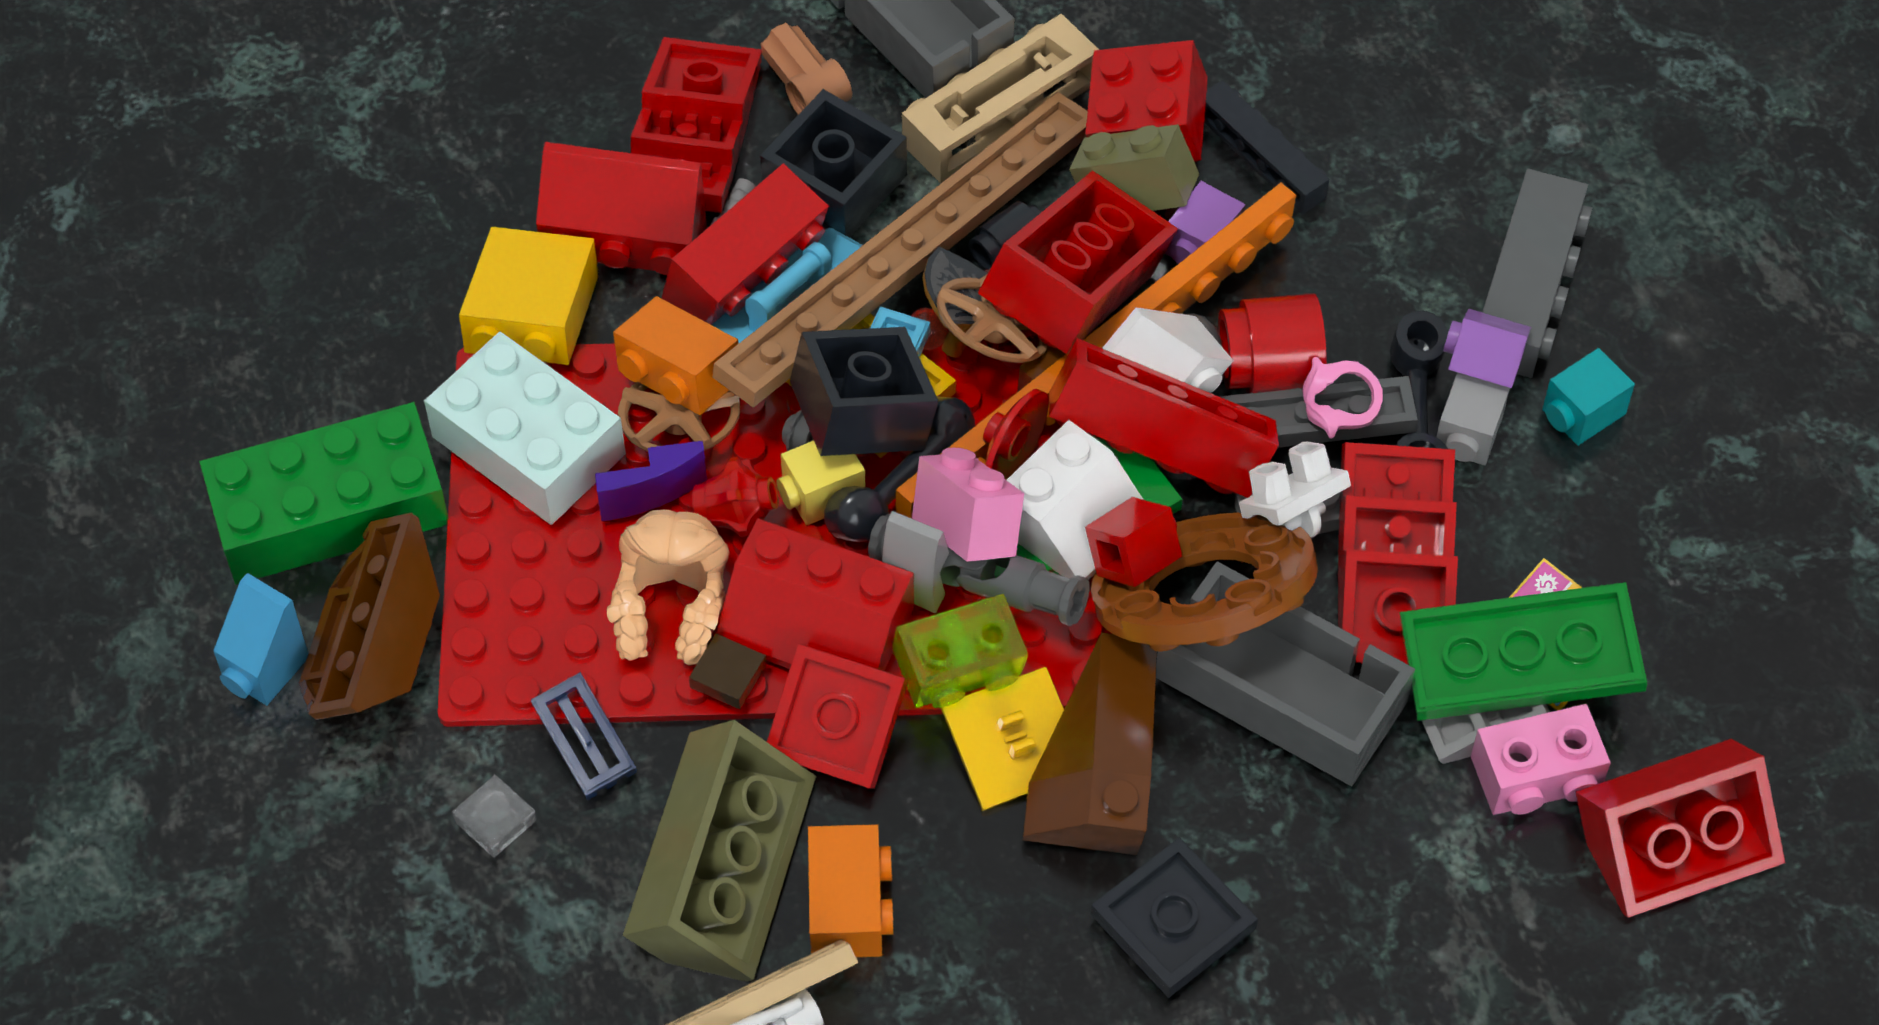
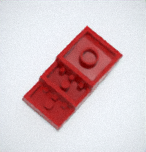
(698, 109)
(1394, 540)

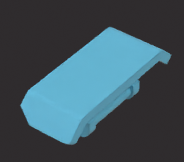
(801, 273)

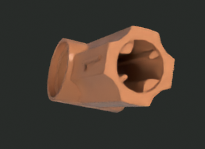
(803, 67)

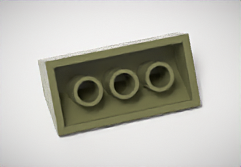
(720, 853)

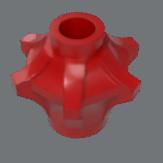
(736, 497)

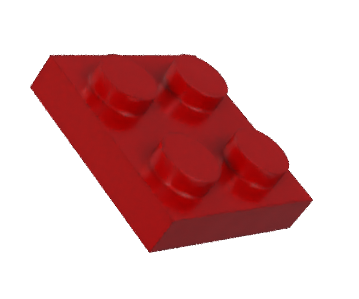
(837, 715)

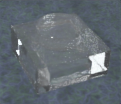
(494, 816)

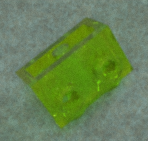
(960, 652)

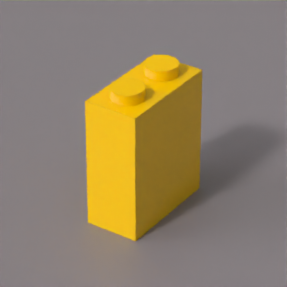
(531, 291)

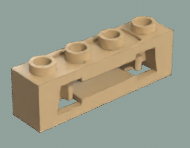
(996, 95)

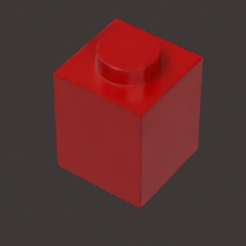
(1133, 541)

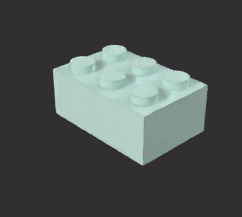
(525, 427)

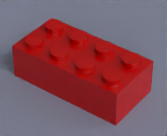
(1077, 261)

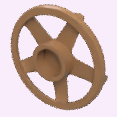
(988, 323)
(673, 417)

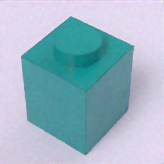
(1587, 396)

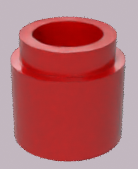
(1272, 342)

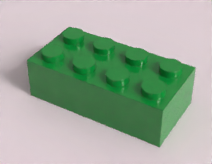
(321, 490)

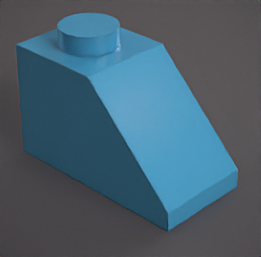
(259, 642)

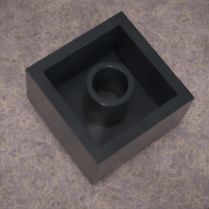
(842, 158)
(863, 391)

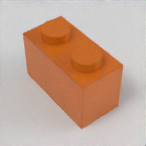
(673, 354)
(846, 888)

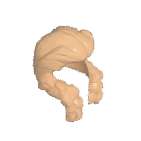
(662, 549)

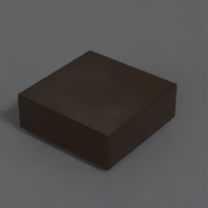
(727, 671)

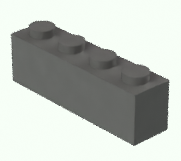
(1536, 257)

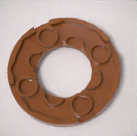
(1283, 578)

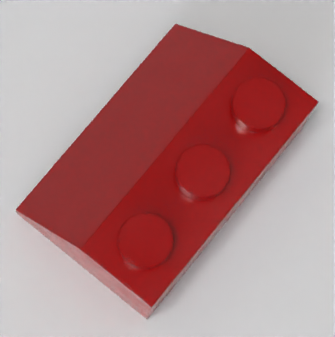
(630, 203)
(745, 247)
(815, 595)
(1682, 826)

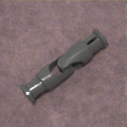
(1023, 583)

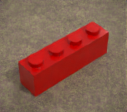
(1162, 418)

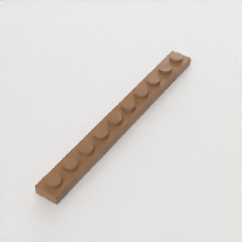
(903, 247)

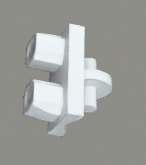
(1297, 497)

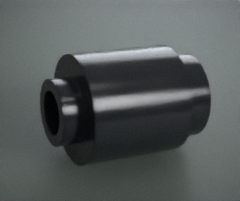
(996, 231)

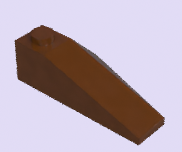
(1098, 762)

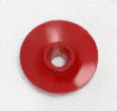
(1016, 433)

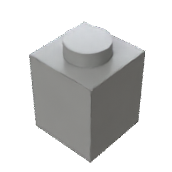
(1472, 417)

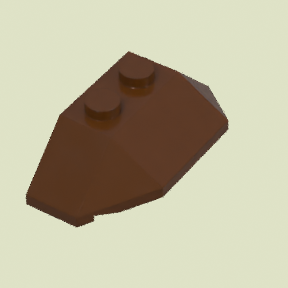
(372, 622)

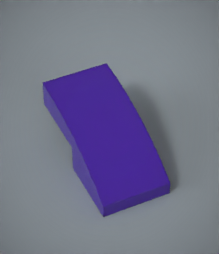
(670, 475)

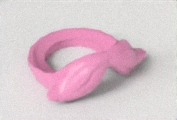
(1325, 416)

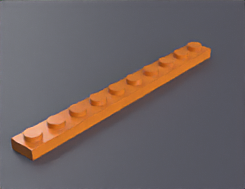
(1186, 283)

